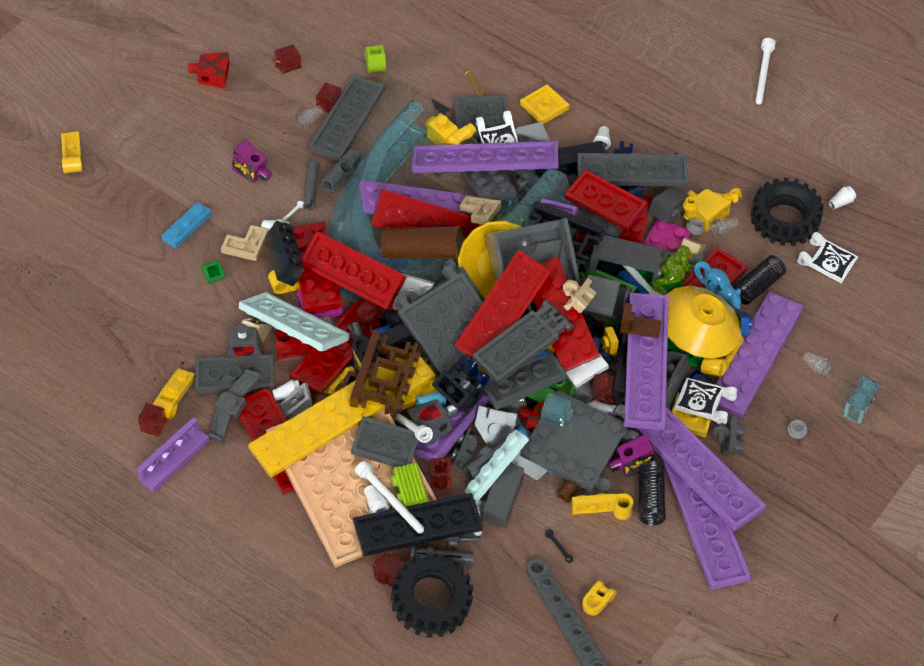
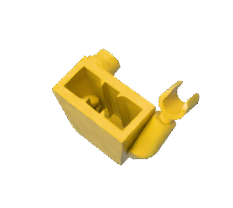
(444, 132)
(709, 205)

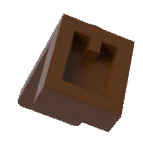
(639, 325)

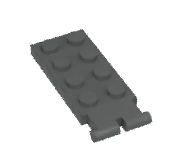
(521, 342)

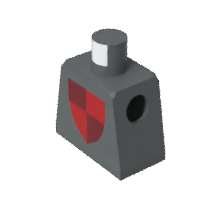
(244, 342)
(434, 417)

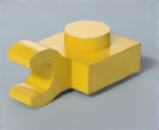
(610, 341)

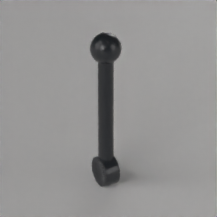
(550, 534)

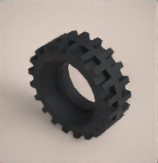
(789, 194)
(426, 619)

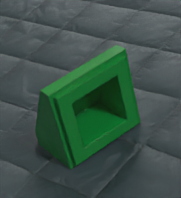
(213, 271)

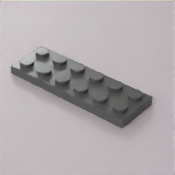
(346, 118)
(636, 168)

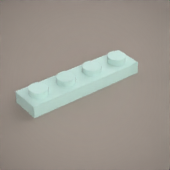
(496, 465)

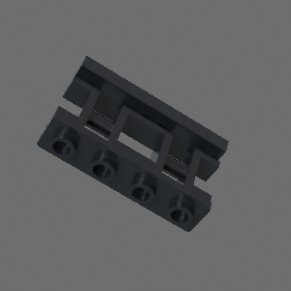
(593, 232)

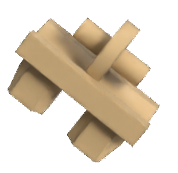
(579, 295)

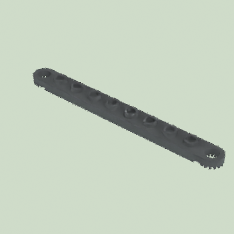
(564, 615)

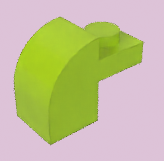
(375, 59)

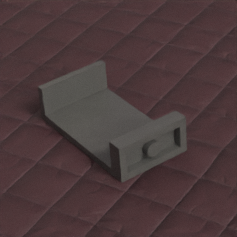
(627, 254)

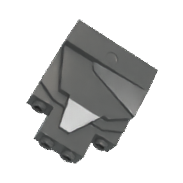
(538, 242)

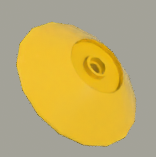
(475, 255)
(702, 322)

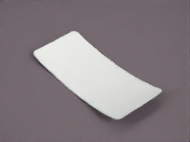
(530, 468)

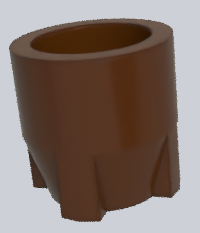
(567, 491)

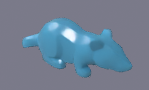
(718, 281)

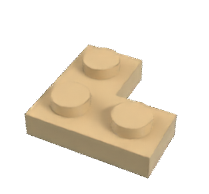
(482, 209)
(246, 248)

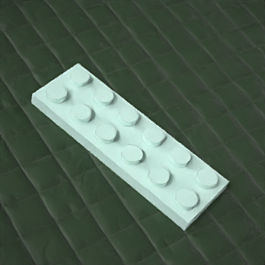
(294, 321)

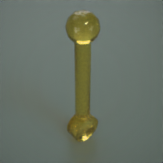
(479, 90)

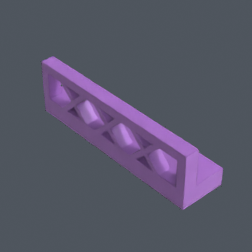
(172, 456)

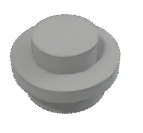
(695, 226)
(797, 429)

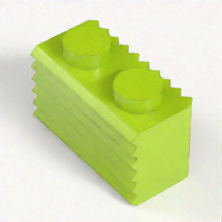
(409, 485)

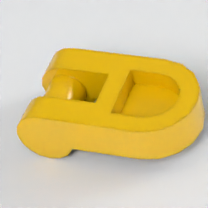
(594, 603)

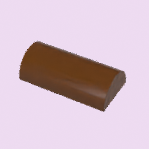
(421, 242)

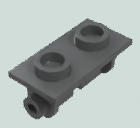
(465, 442)

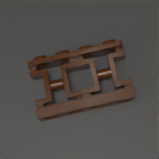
(370, 370)

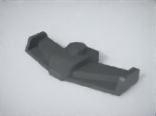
(231, 404)

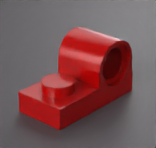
(289, 347)

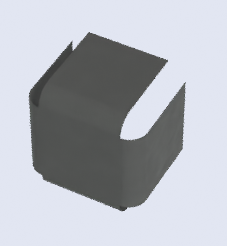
(609, 299)

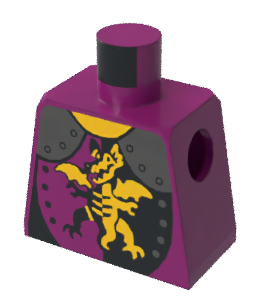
(250, 162)
(632, 455)

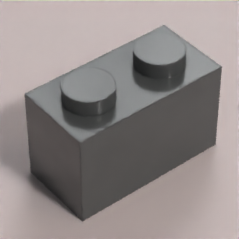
(668, 204)

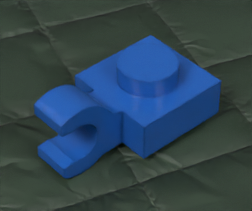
(745, 323)

